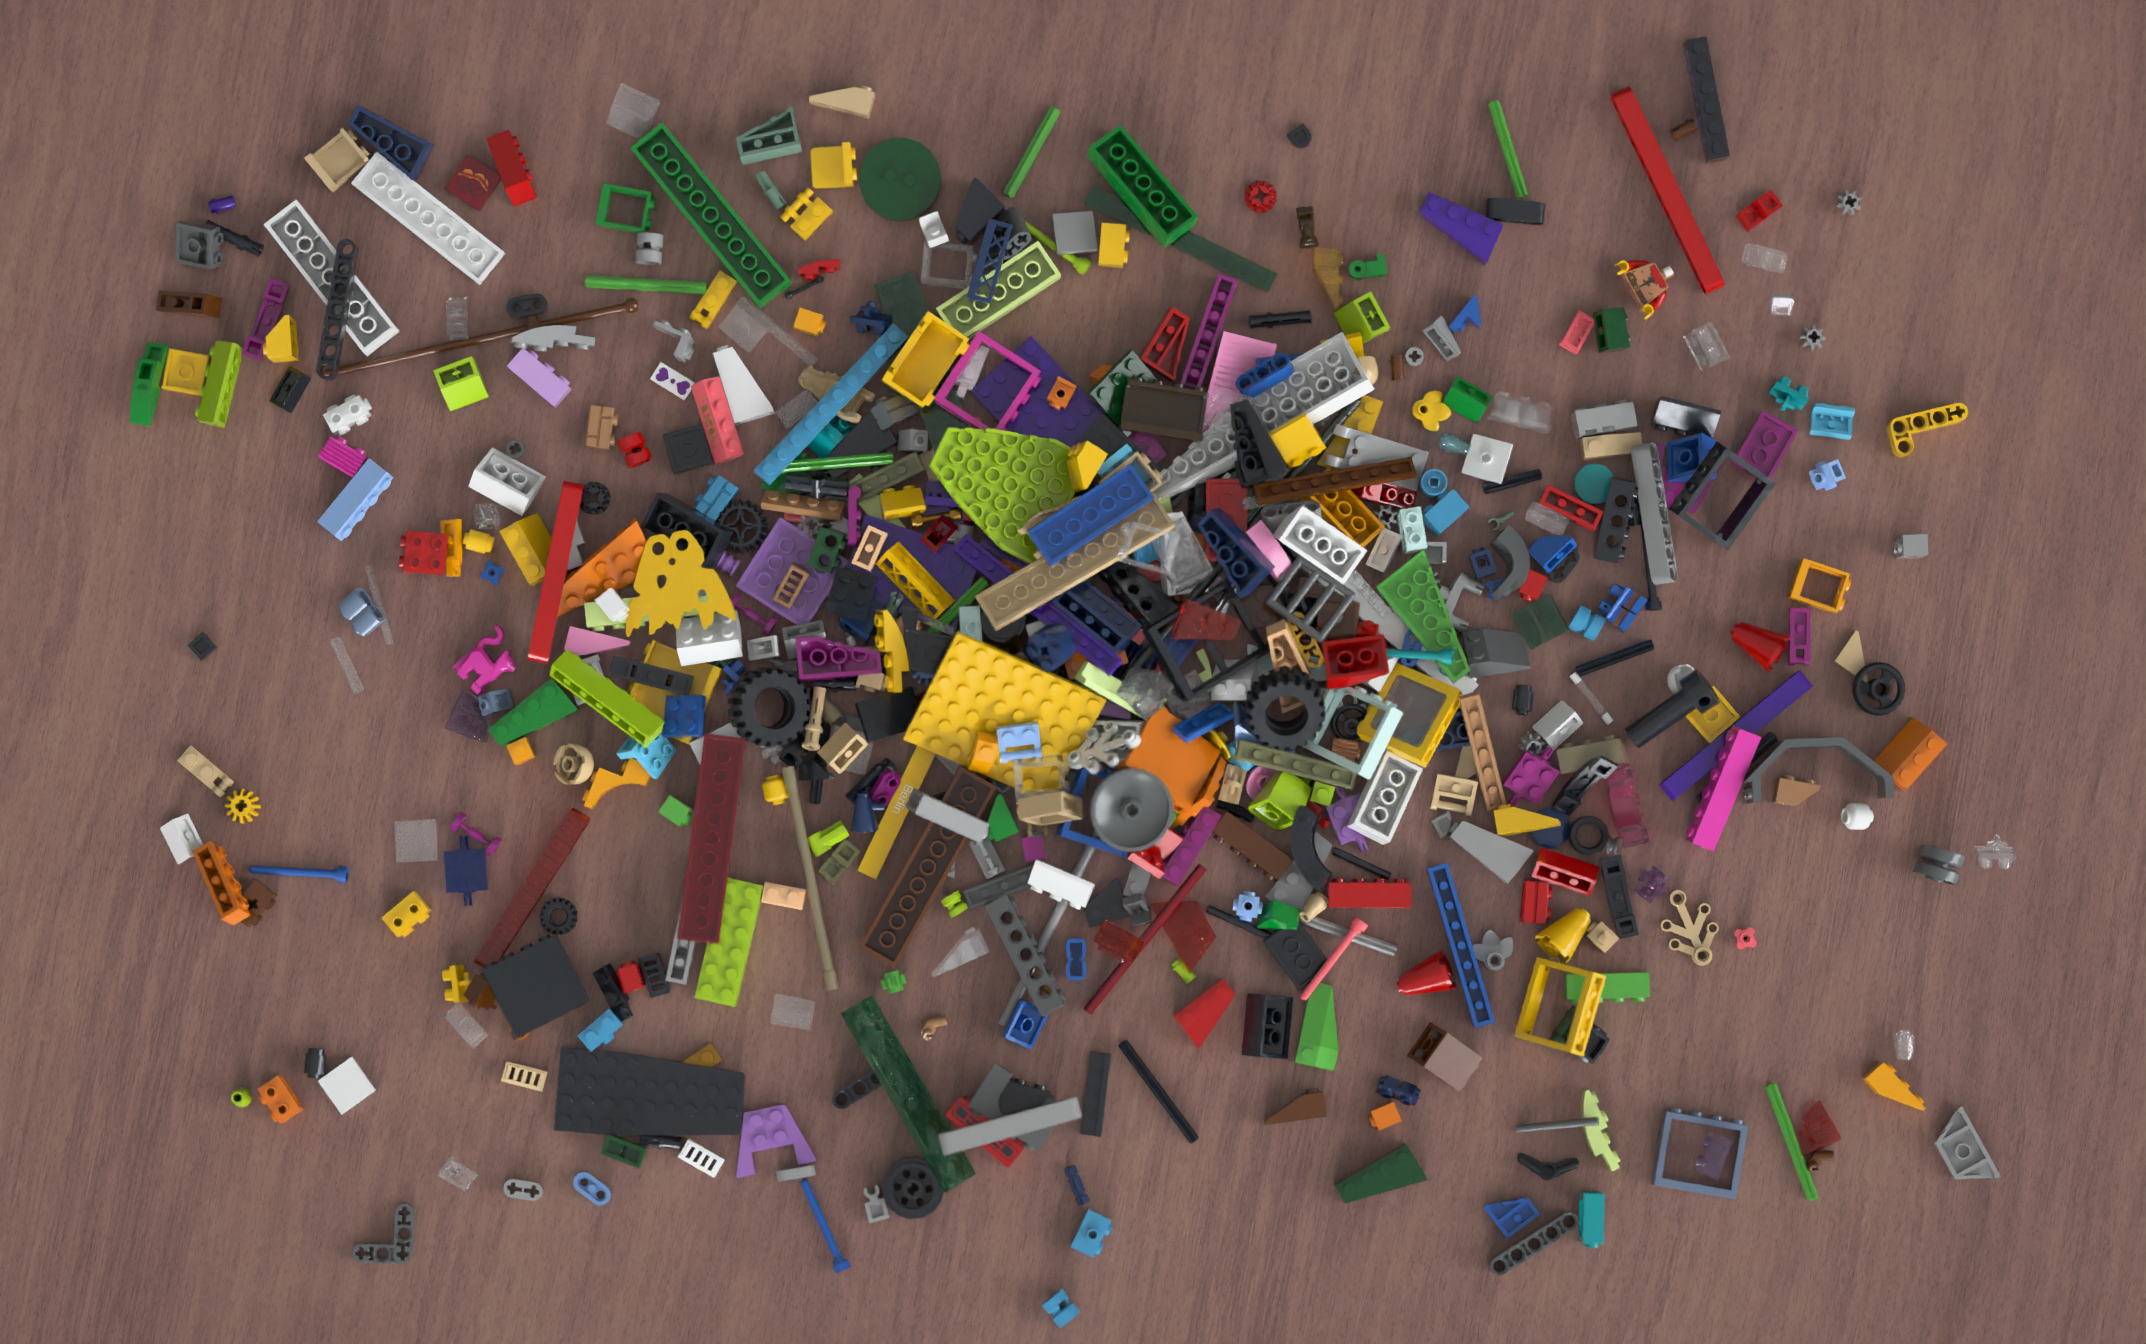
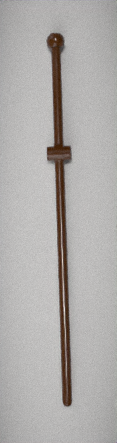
(630, 305)

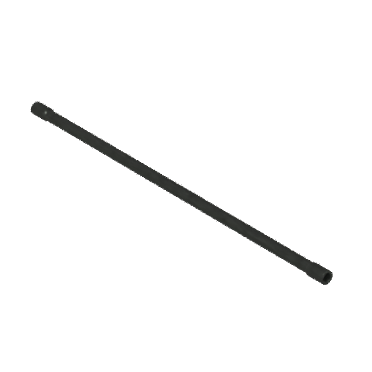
(1201, 587)

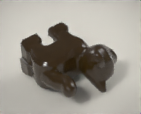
(1306, 225)

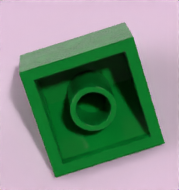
(1000, 821)

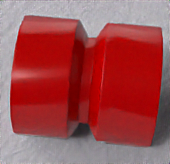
(631, 443)

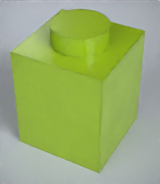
(1322, 793)

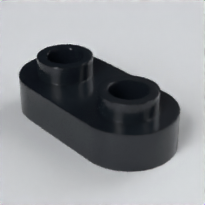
(527, 306)

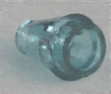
(1453, 444)

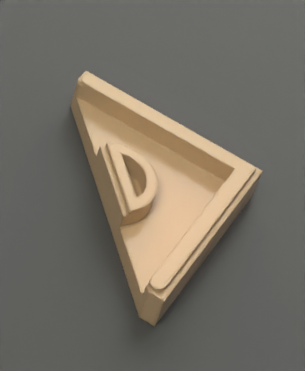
(1851, 656)
(1466, 765)

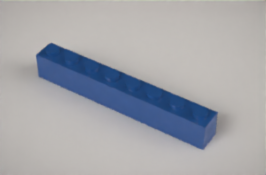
(1460, 945)

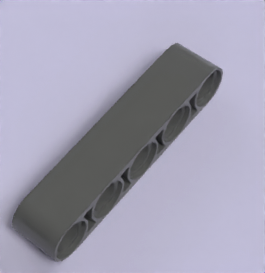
(1544, 1241)

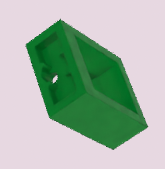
(604, 204)

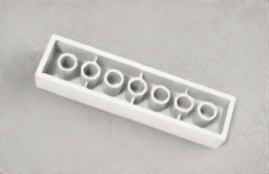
(315, 260)

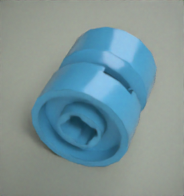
(1433, 483)
(1587, 623)
(1063, 1315)

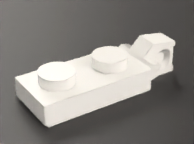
(972, 372)

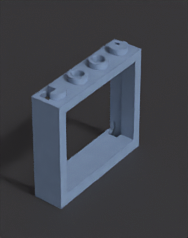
(1696, 1117)

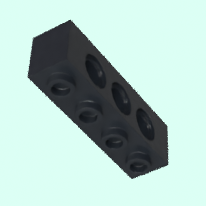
(1603, 549)
(1132, 603)

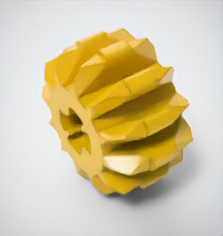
(246, 811)

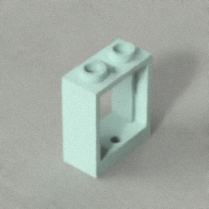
(1414, 537)

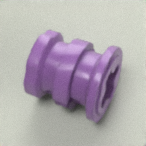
(728, 564)

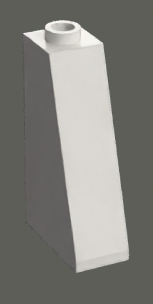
(741, 390)

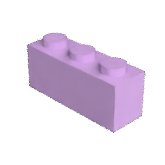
(540, 376)

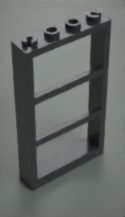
(1172, 669)

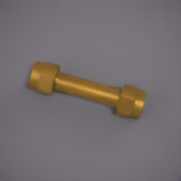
(919, 520)

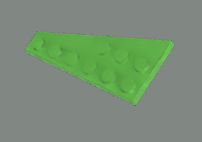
(1421, 608)

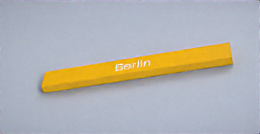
(896, 813)

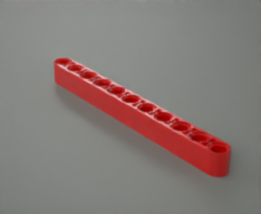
(1667, 190)

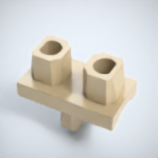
(1232, 784)

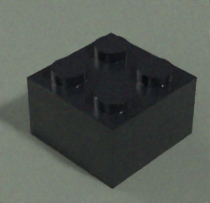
(851, 594)

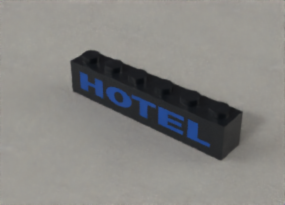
(1706, 100)

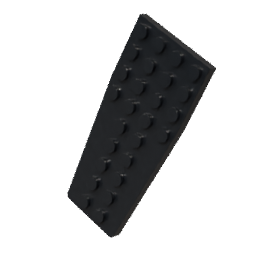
(645, 1095)

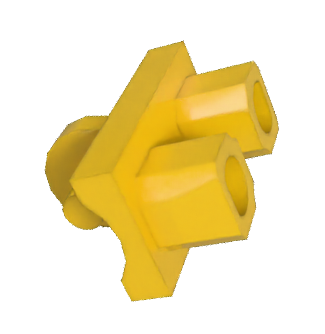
(460, 982)

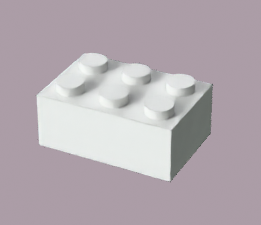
(717, 642)

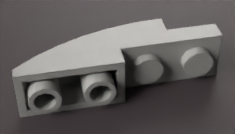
(543, 338)

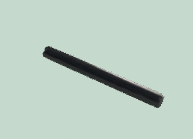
(1158, 1091)

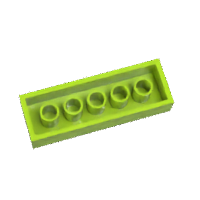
(726, 962)

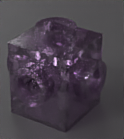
(1651, 884)

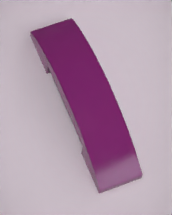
(267, 318)

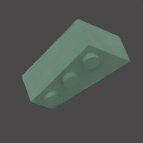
(770, 140)

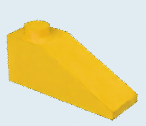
(1515, 821)

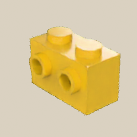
(1112, 245)
(407, 914)

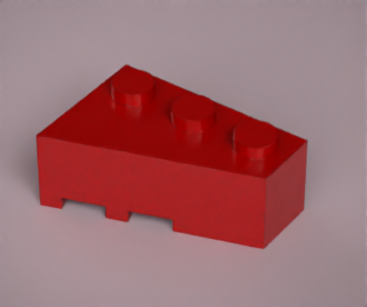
(511, 167)
(1204, 1011)

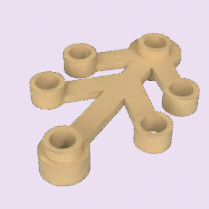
(1691, 931)

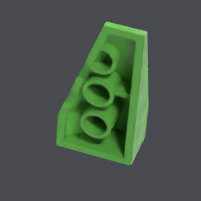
(1318, 1032)

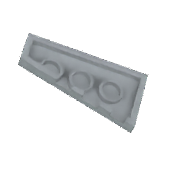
(1292, 886)

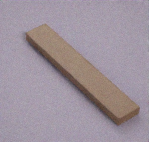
(1482, 750)

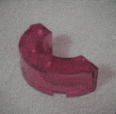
(1624, 809)

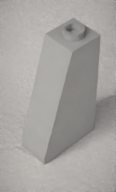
(947, 815)
(1491, 850)

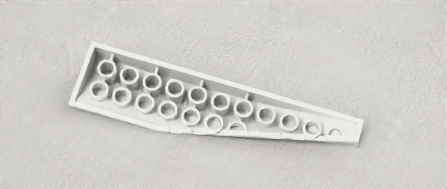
(1318, 387)

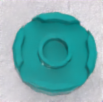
(1593, 483)

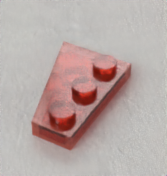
(1204, 623)

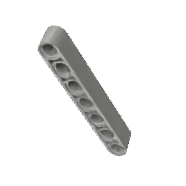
(1654, 513)
(1010, 1125)

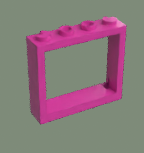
(1022, 397)

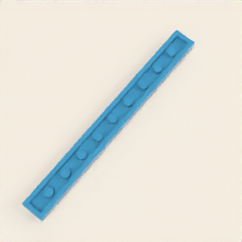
(831, 404)

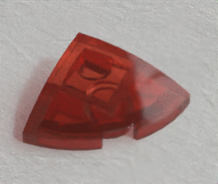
(1817, 1130)

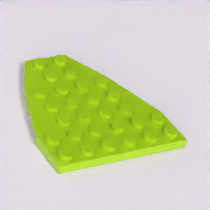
(1003, 481)

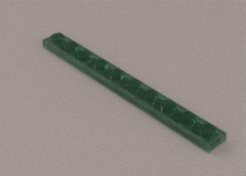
(1188, 243)

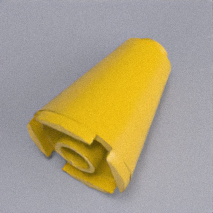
(1564, 935)

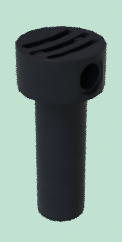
(1695, 694)

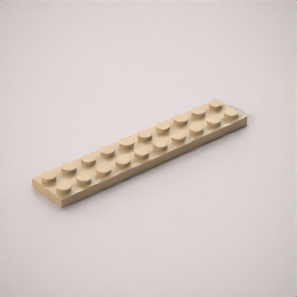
(1041, 583)

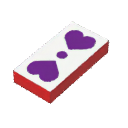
(672, 381)

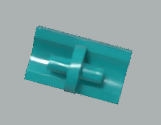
(1787, 396)

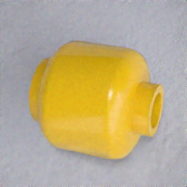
(775, 789)

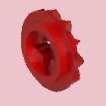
(1255, 204)

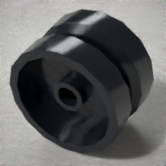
(1005, 633)

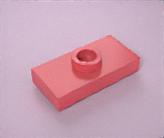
(1577, 332)

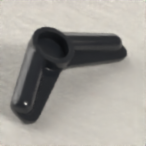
(1547, 1170)

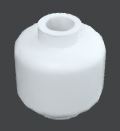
(1857, 816)

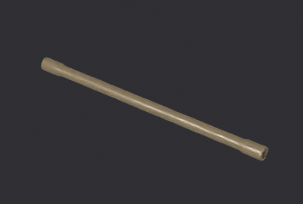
(828, 970)

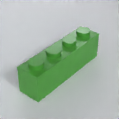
(1616, 986)

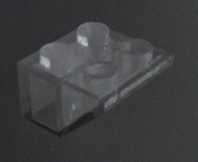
(632, 111)
(1145, 691)

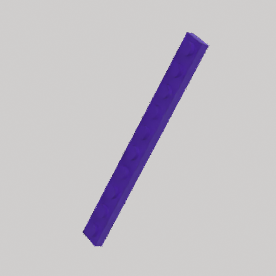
(1046, 613)

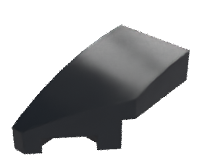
(813, 770)

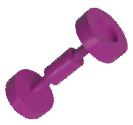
(754, 616)
(475, 834)

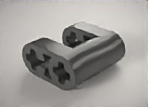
(1019, 235)

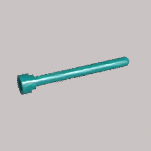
(1444, 656)

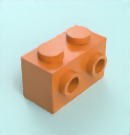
(279, 1099)

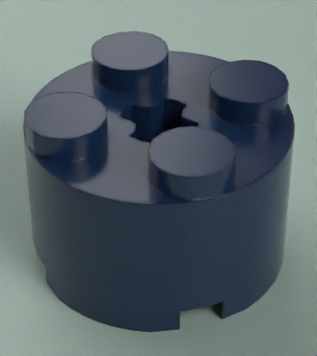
(1050, 646)

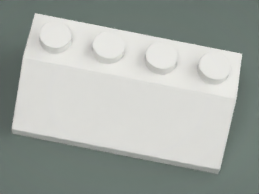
(1320, 543)

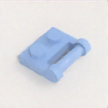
(1019, 735)

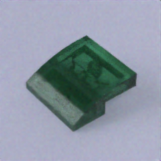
(1540, 621)

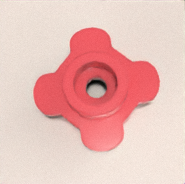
(1740, 934)

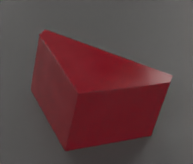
(938, 533)

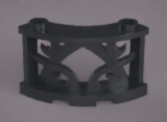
(1304, 850)

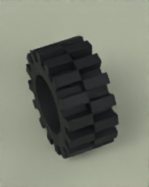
(545, 916)

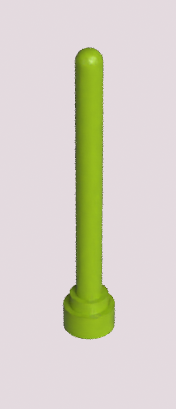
(1080, 264)

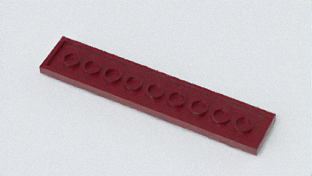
(711, 839)

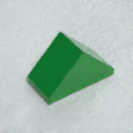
(1278, 916)

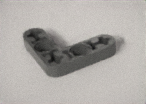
(392, 1249)

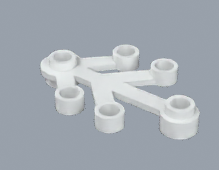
(1078, 758)

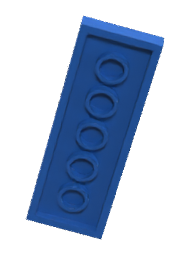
(1090, 515)

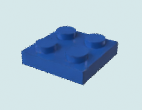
(684, 716)

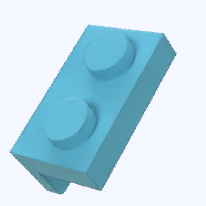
(1831, 421)

